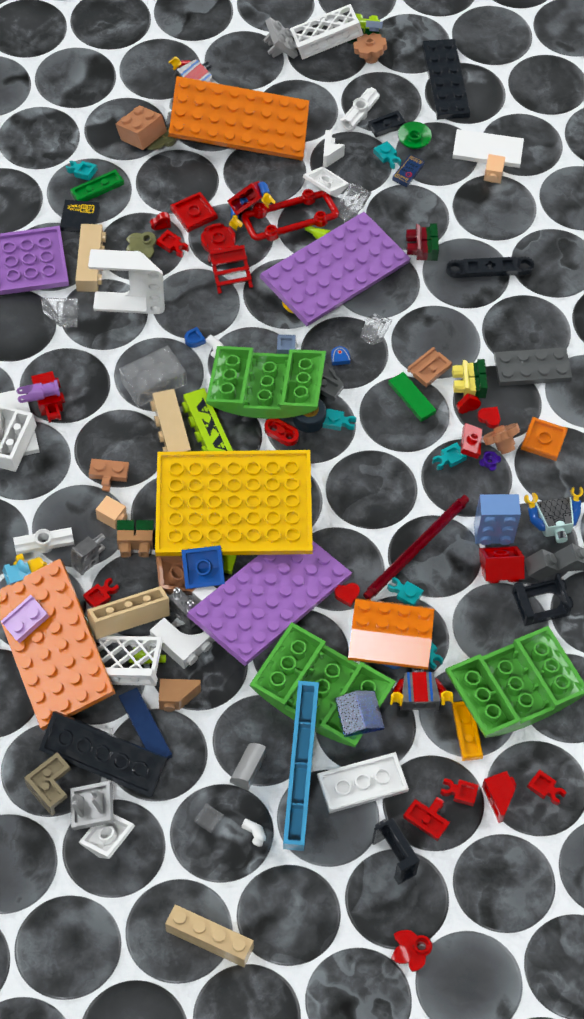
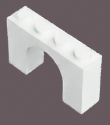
(181, 646)

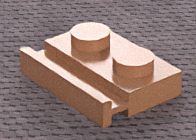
(429, 367)

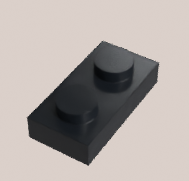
(386, 123)

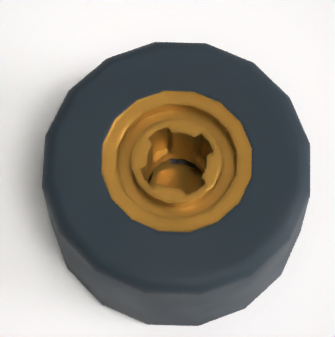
(311, 421)

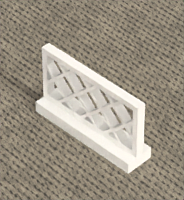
(331, 36)
(133, 674)

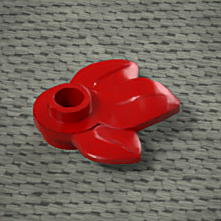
(408, 951)

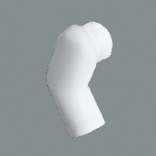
(212, 341)
(257, 831)

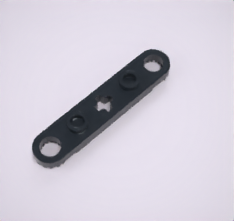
(479, 267)

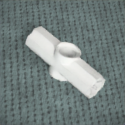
(360, 108)
(33, 542)

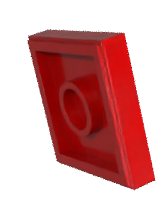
(194, 212)

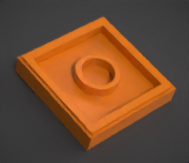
(544, 439)

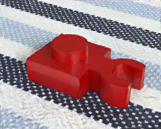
(170, 242)
(100, 595)
(544, 785)
(463, 792)

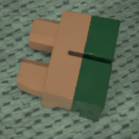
(129, 541)

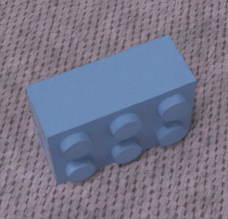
(497, 519)

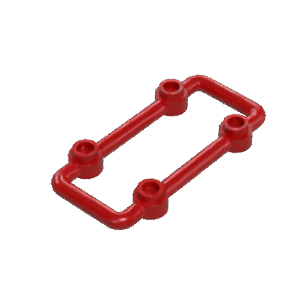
(272, 232)

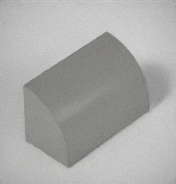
(249, 766)

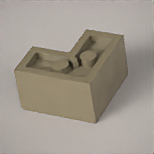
(43, 783)

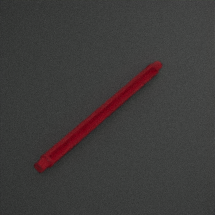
(414, 549)

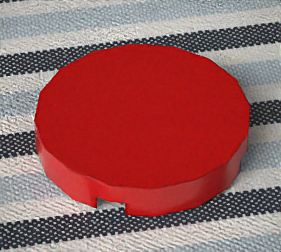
(217, 237)

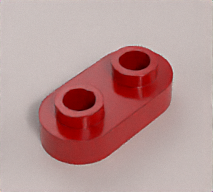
(282, 431)

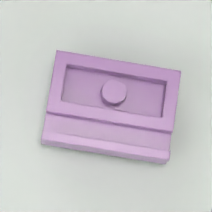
(25, 618)

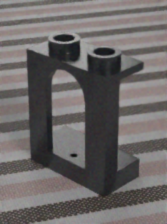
(556, 587)
(407, 858)

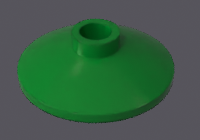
(414, 135)

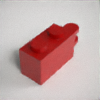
(50, 405)

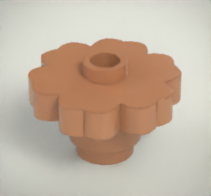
(370, 47)
(502, 437)

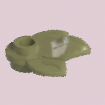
(162, 141)
(138, 243)

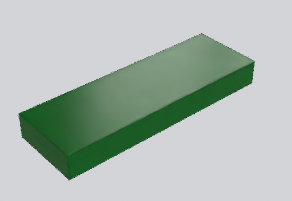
(97, 186)
(412, 396)

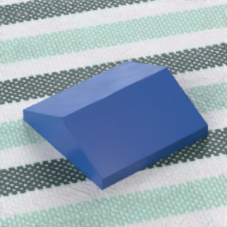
(203, 567)

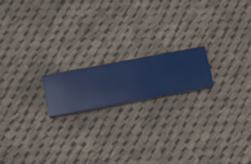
(144, 723)

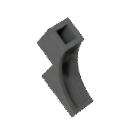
(545, 564)

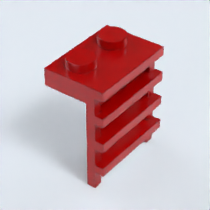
(229, 255)

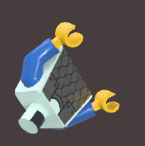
(555, 516)

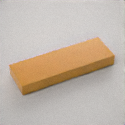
(467, 732)

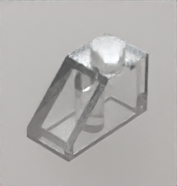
(352, 201)
(62, 311)
(375, 328)

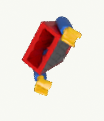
(248, 198)

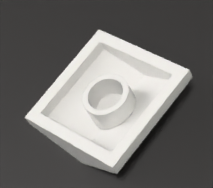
(326, 181)
(106, 838)

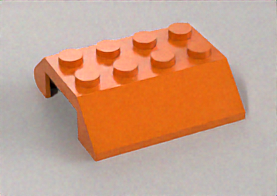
(391, 634)

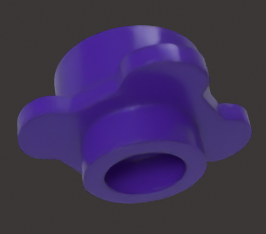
(490, 455)

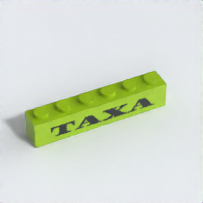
(205, 422)

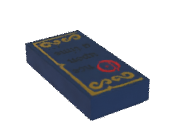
(408, 170)

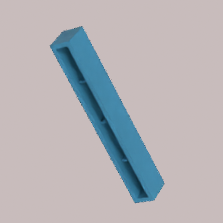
(300, 766)

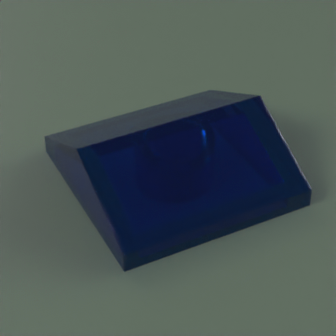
(359, 713)

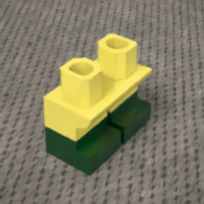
(473, 378)

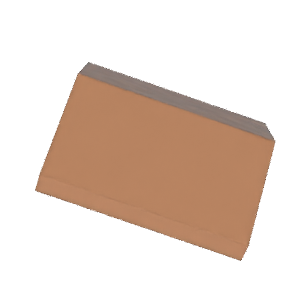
(171, 574)

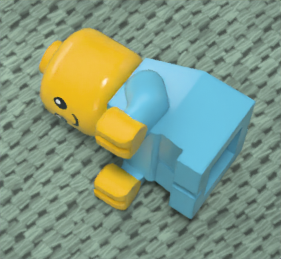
(20, 569)

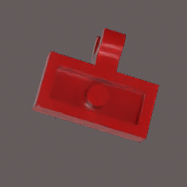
(427, 818)

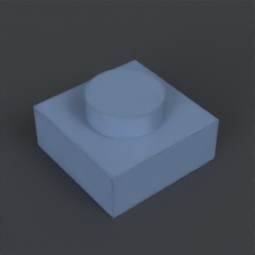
(374, 25)
(284, 343)

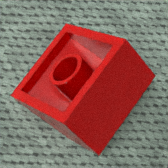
(502, 564)

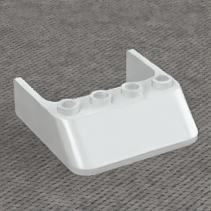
(145, 282)

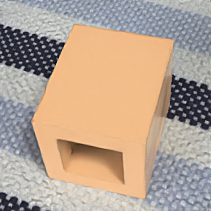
(494, 168)
(110, 511)

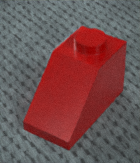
(499, 792)

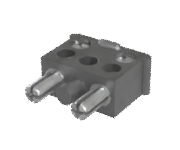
(86, 553)
(180, 605)

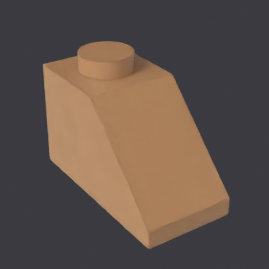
(177, 693)

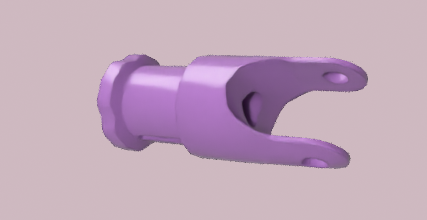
(38, 391)

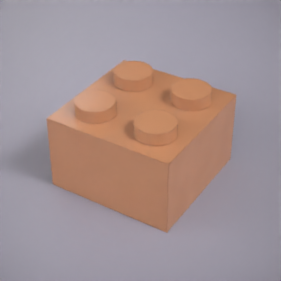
(141, 127)

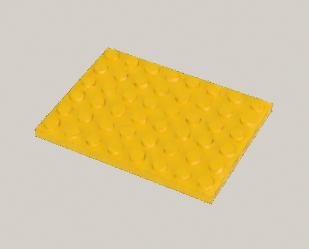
(235, 501)

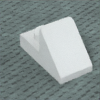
(332, 151)

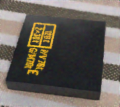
(78, 213)

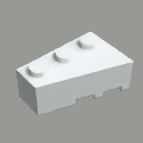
(15, 435)

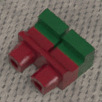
(426, 242)

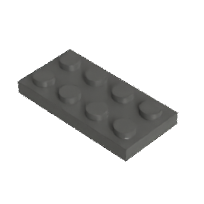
(532, 366)

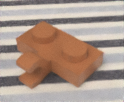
(108, 471)

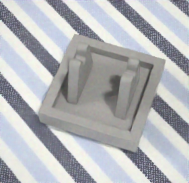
(280, 38)
(91, 805)

